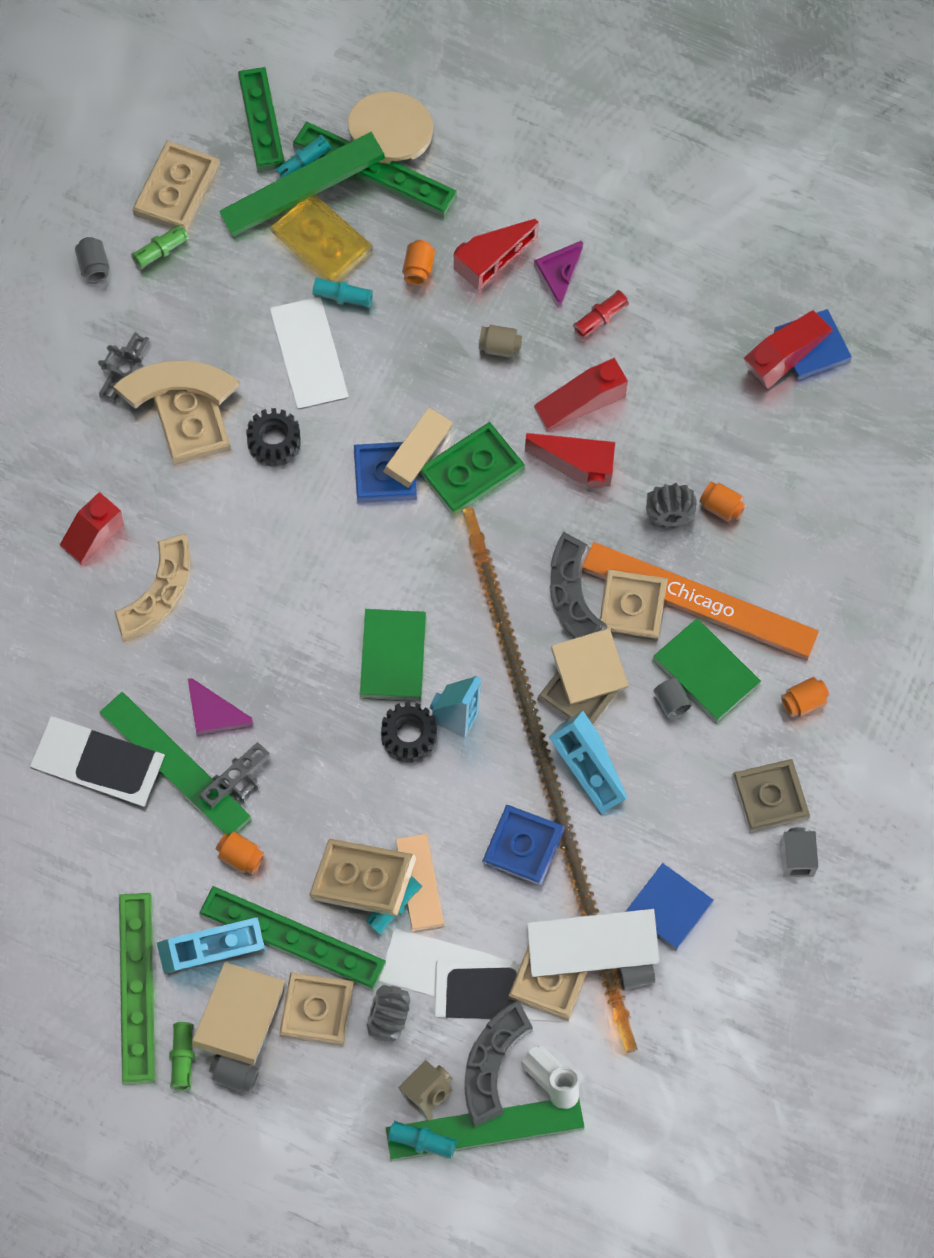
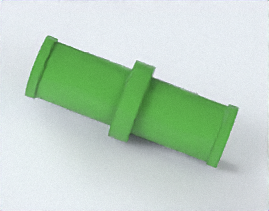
(159, 246)
(181, 1056)

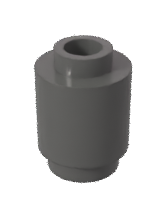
(92, 259)
(234, 1073)

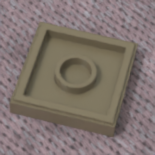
(554, 698)
(770, 796)

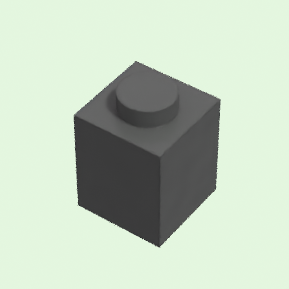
(799, 853)

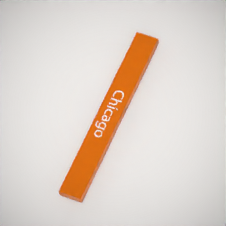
(710, 603)

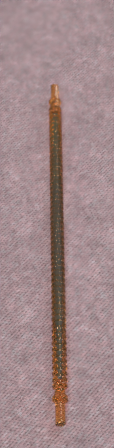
(476, 539)

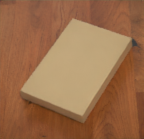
(176, 186)
(191, 425)
(362, 877)
(238, 1013)

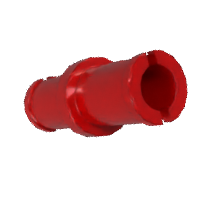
(600, 314)

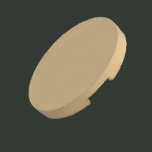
(397, 122)

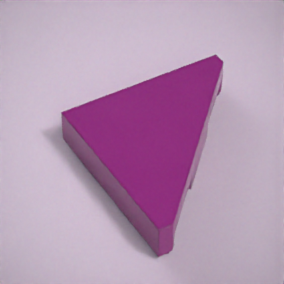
(557, 270)
(213, 712)

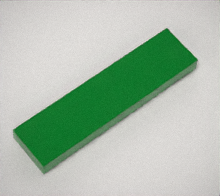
(261, 119)

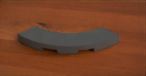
(567, 587)
(485, 1062)

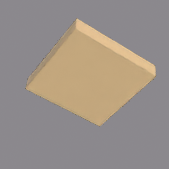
(633, 603)
(589, 666)
(547, 993)
(316, 1009)

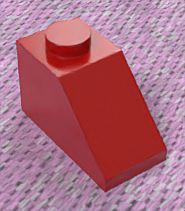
(92, 528)

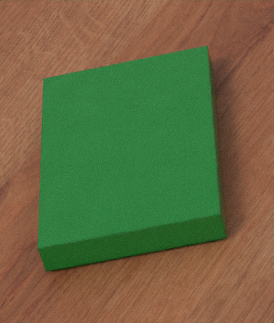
(471, 468)
(392, 654)
(706, 670)

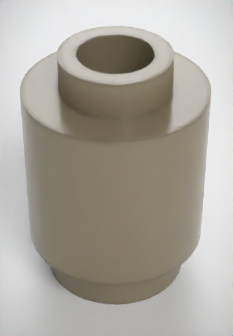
(500, 341)

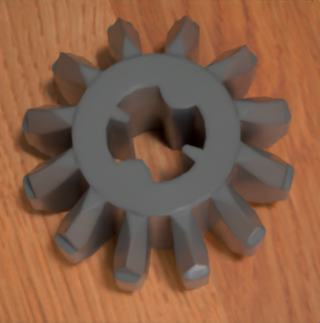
(671, 505)
(388, 1013)

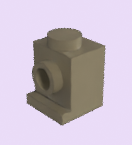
(426, 1088)

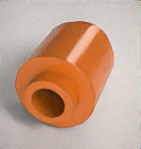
(418, 262)
(722, 501)
(805, 697)
(239, 852)

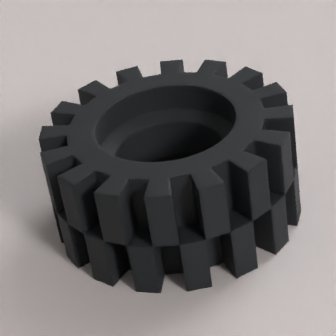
(277, 451)
(408, 749)

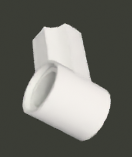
(551, 1075)

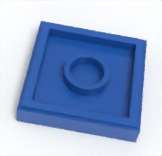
(826, 355)
(371, 481)
(523, 844)
(675, 903)

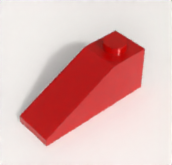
(492, 251)
(786, 348)
(583, 395)
(578, 458)

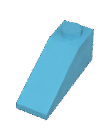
(457, 705)
(589, 761)
(210, 945)

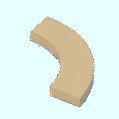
(176, 375)
(164, 592)

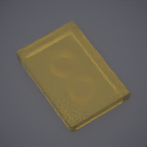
(322, 238)

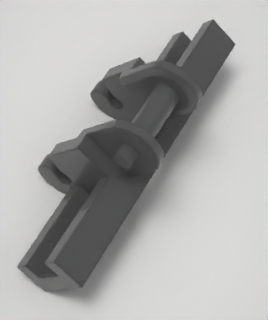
(125, 352)
(237, 764)

